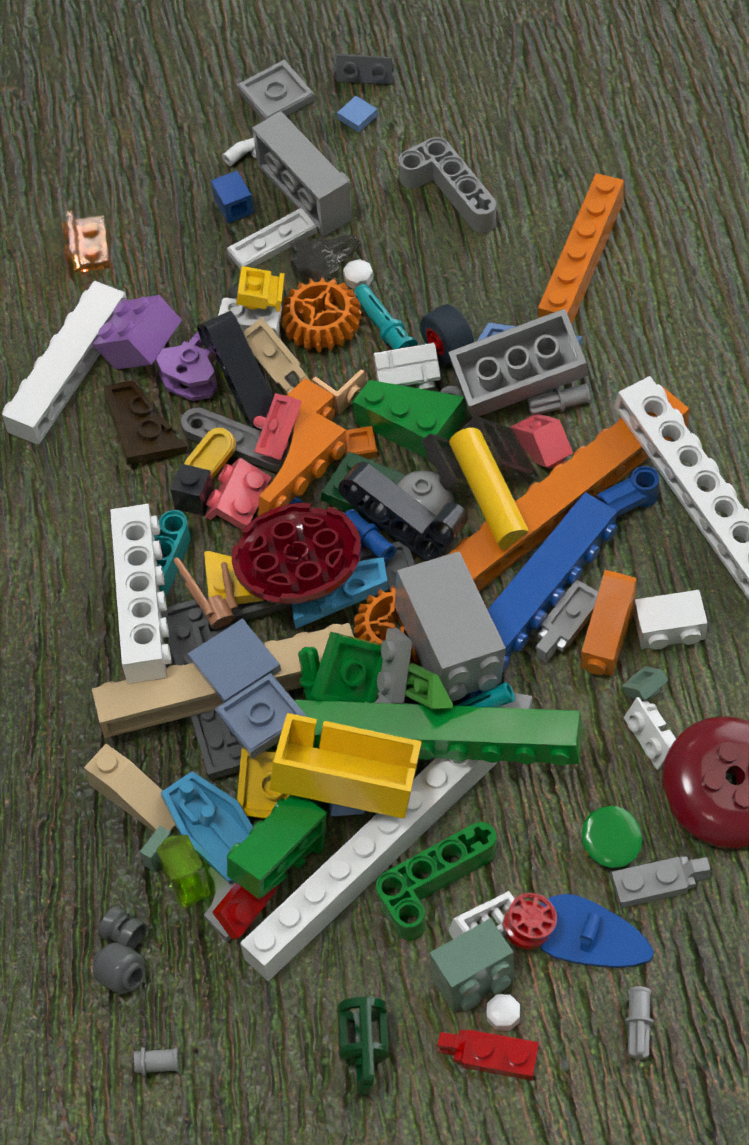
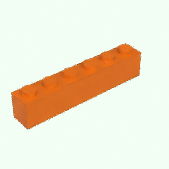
(583, 247)

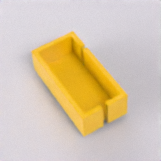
(348, 769)

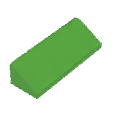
(426, 688)

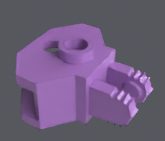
(188, 366)

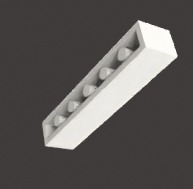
(61, 366)

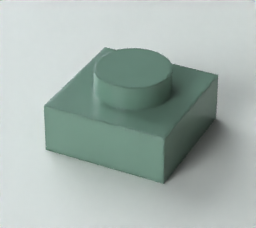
(645, 683)
(149, 853)

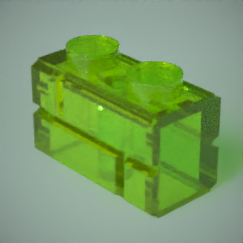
(183, 870)

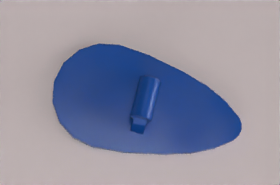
(594, 935)

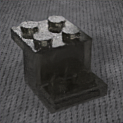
(503, 446)

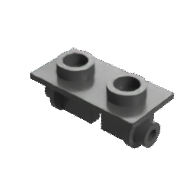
(364, 69)

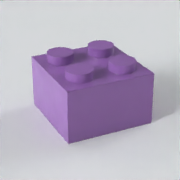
(137, 332)

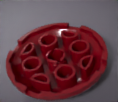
(296, 553)
(698, 785)

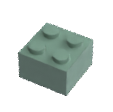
(472, 966)

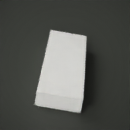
(272, 239)

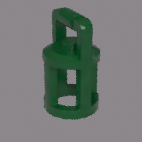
(364, 1051)

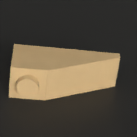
(128, 788)

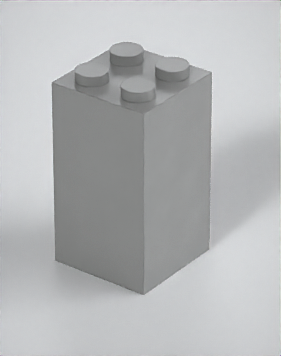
(450, 625)

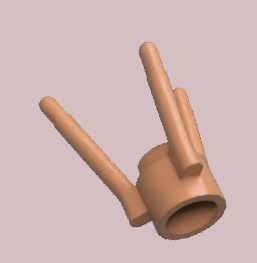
(217, 610)

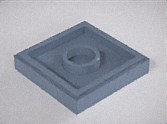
(233, 660)
(258, 714)

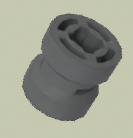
(121, 928)

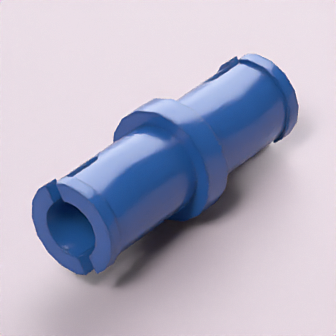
(371, 537)

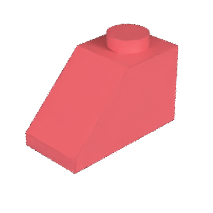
(543, 440)

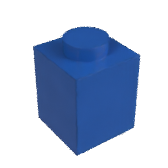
(232, 196)

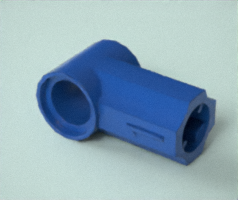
(630, 494)

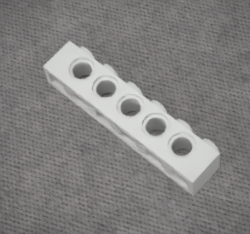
(138, 594)

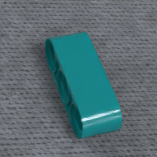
(172, 544)

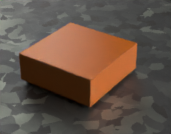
(361, 442)

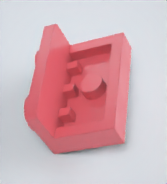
(238, 493)

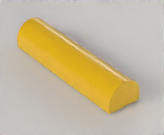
(488, 487)

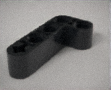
(237, 364)
(400, 513)

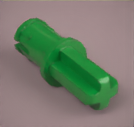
(309, 667)

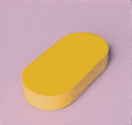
(213, 451)

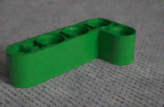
(476, 839)

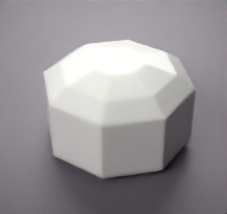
(357, 273)
(503, 1012)

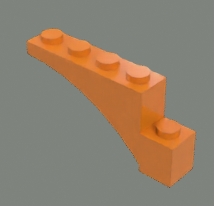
(312, 449)

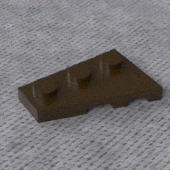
(139, 426)

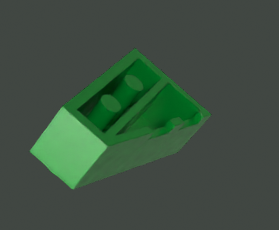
(408, 413)
(277, 844)

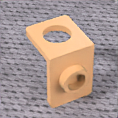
(347, 393)

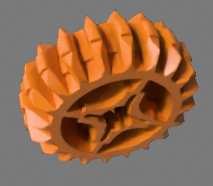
(318, 306)
(373, 625)

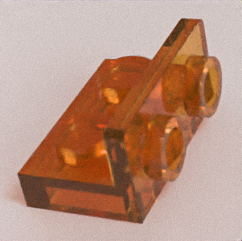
(86, 242)

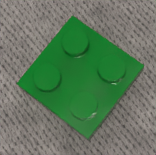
(348, 670)

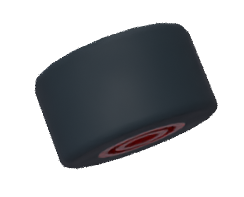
(447, 330)

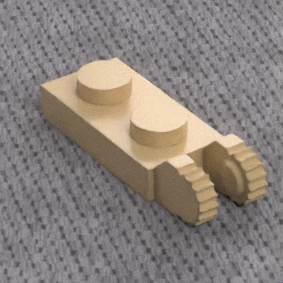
(273, 354)

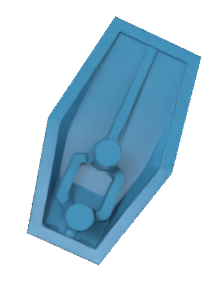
(208, 818)

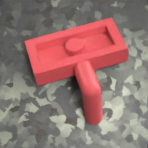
(277, 426)

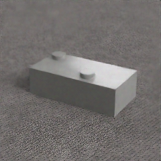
(302, 173)
(519, 363)

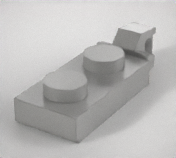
(566, 620)
(395, 666)
(658, 880)

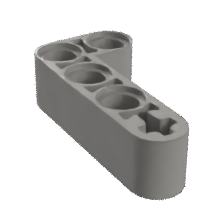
(440, 162)

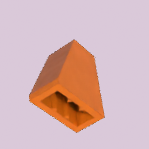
(609, 623)

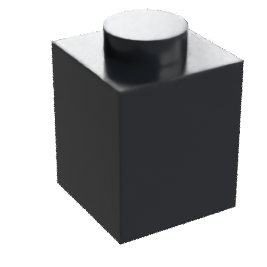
(191, 489)

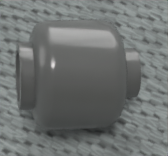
(119, 968)

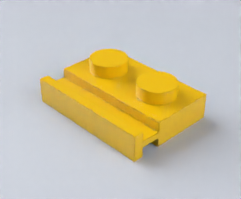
(259, 289)

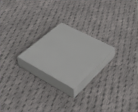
(276, 91)

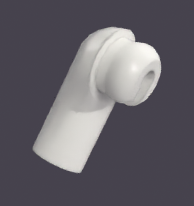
(238, 151)

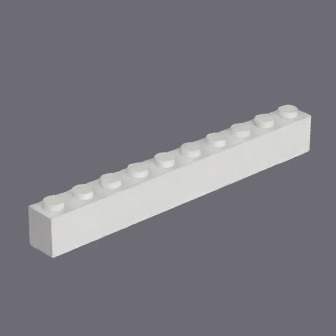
(357, 865)

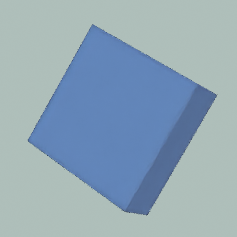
(357, 114)

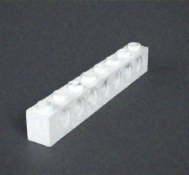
(684, 481)

